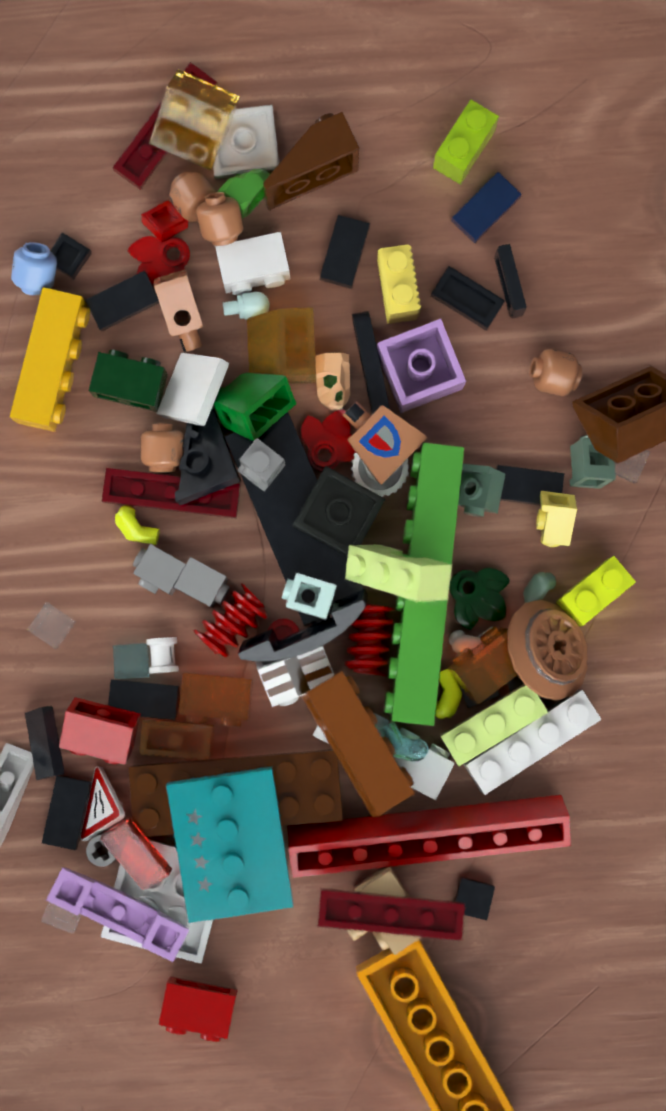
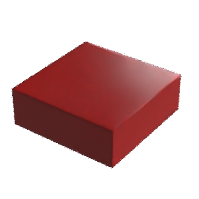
(164, 221)

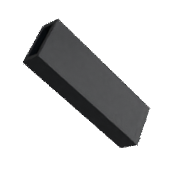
(281, 506)

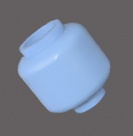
(33, 268)

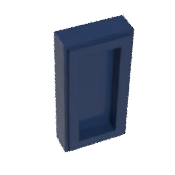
(486, 207)

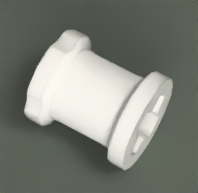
(162, 655)

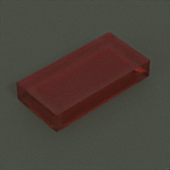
(136, 853)

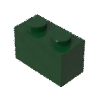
(128, 380)

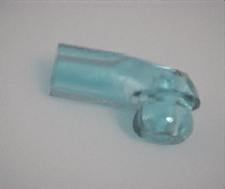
(405, 748)

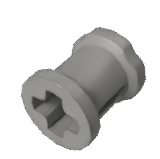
(93, 855)

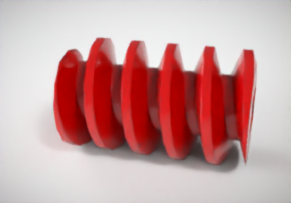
(232, 622)
(369, 640)

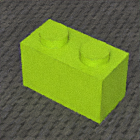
(465, 142)

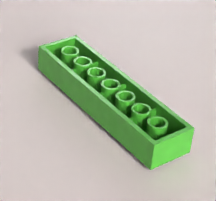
(423, 622)

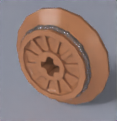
(547, 649)

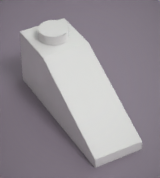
(15, 772)

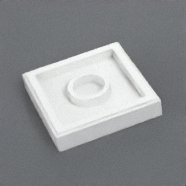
(248, 143)
(193, 388)

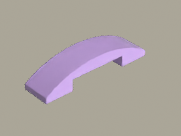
(118, 912)

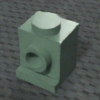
(589, 466)
(480, 489)

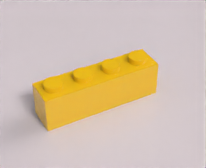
(49, 360)

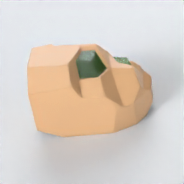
(333, 379)

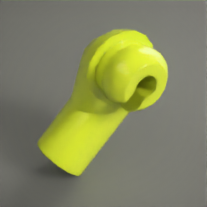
(132, 530)
(450, 697)

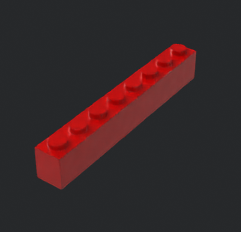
(428, 836)

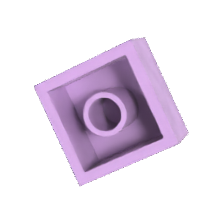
(420, 365)

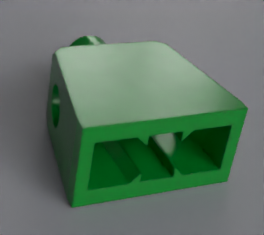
(253, 403)

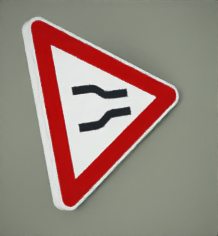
(102, 806)

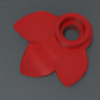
(153, 256)
(328, 436)

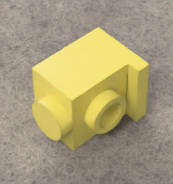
(556, 518)

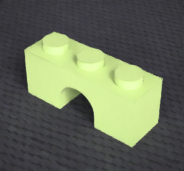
(403, 576)
(493, 724)

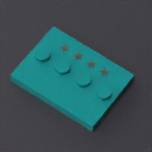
(230, 844)

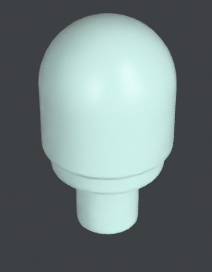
(247, 305)

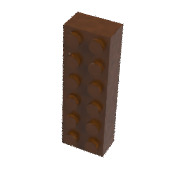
(304, 784)

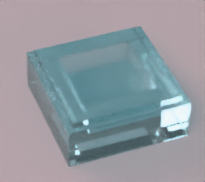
(131, 661)

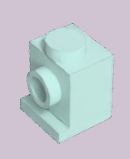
(323, 592)

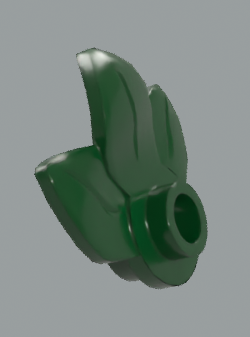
(483, 597)

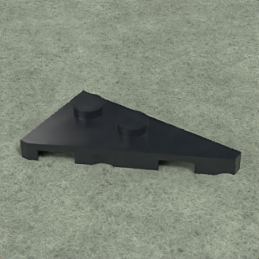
(206, 461)

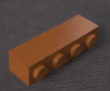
(358, 744)

